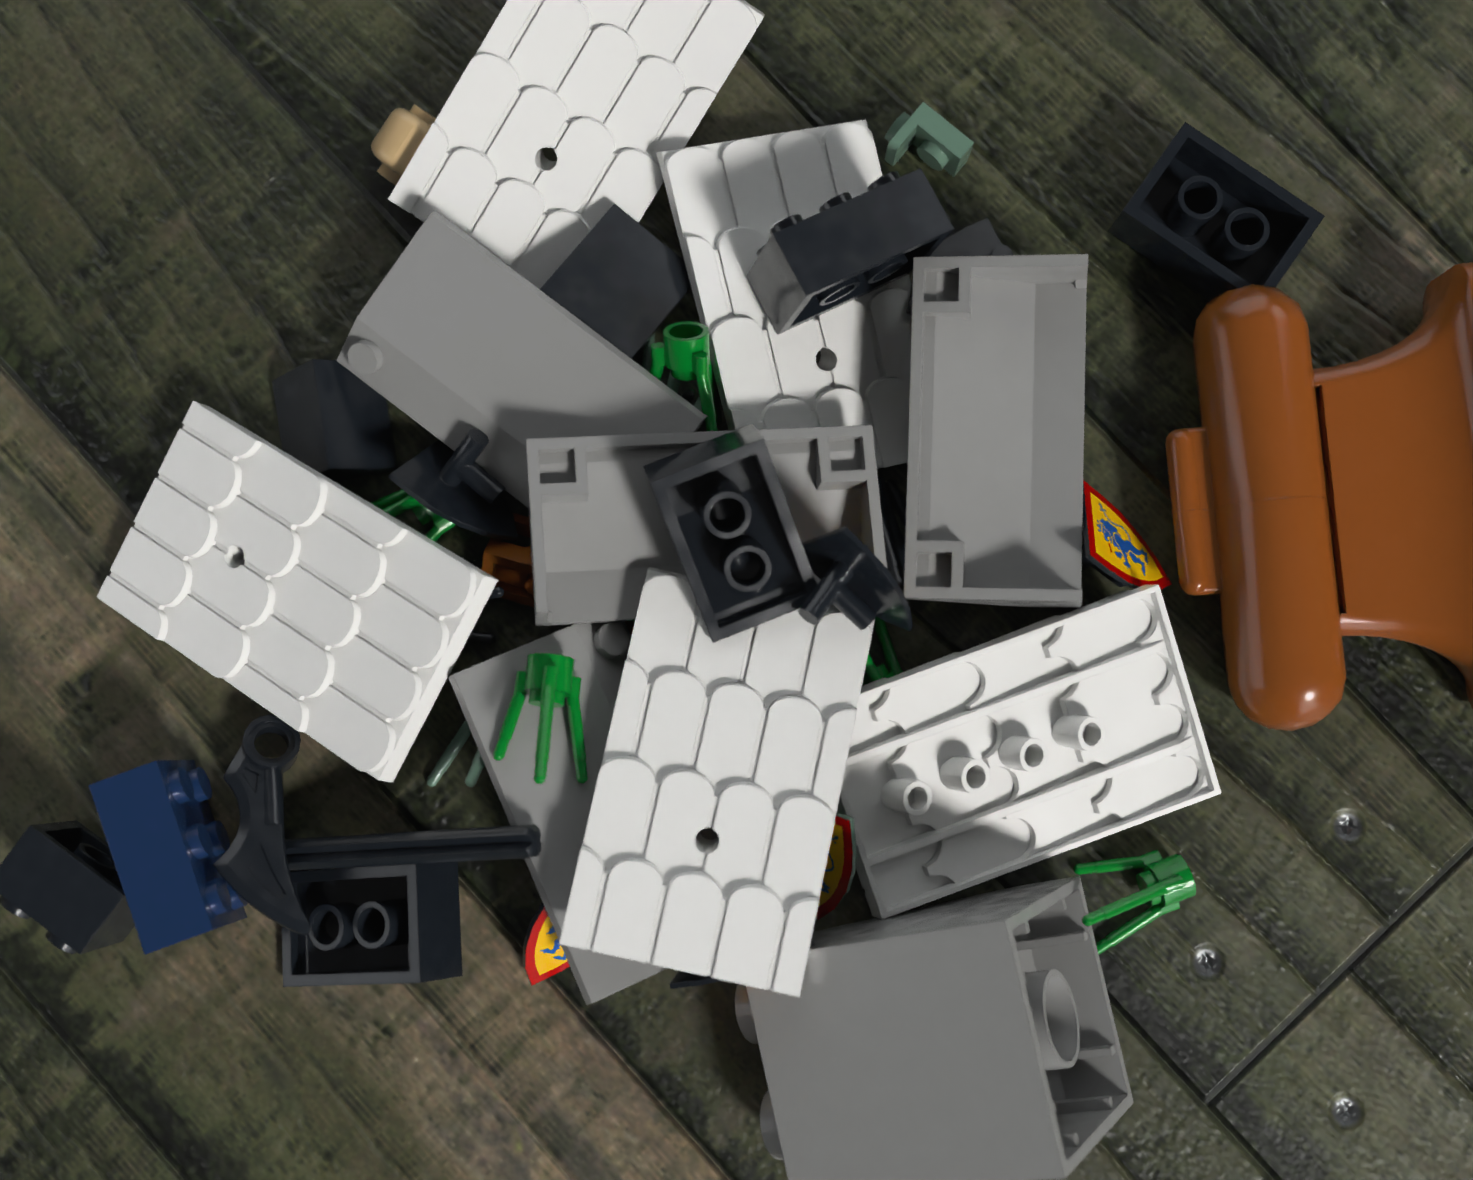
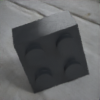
(67, 885)

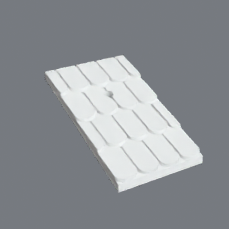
(594, 85)
(723, 213)
(296, 591)
(728, 741)
(1022, 750)

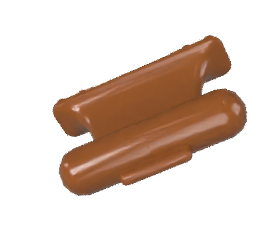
(1326, 495)

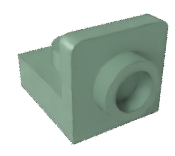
(936, 140)

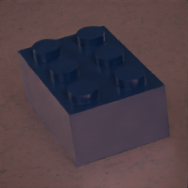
(167, 851)

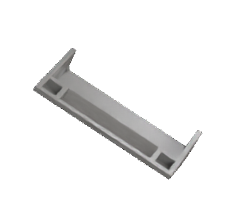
(482, 348)
(996, 430)
(602, 528)
(561, 803)

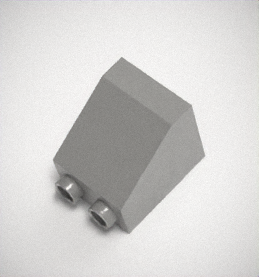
(943, 1044)

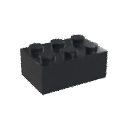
(1214, 218)
(847, 248)

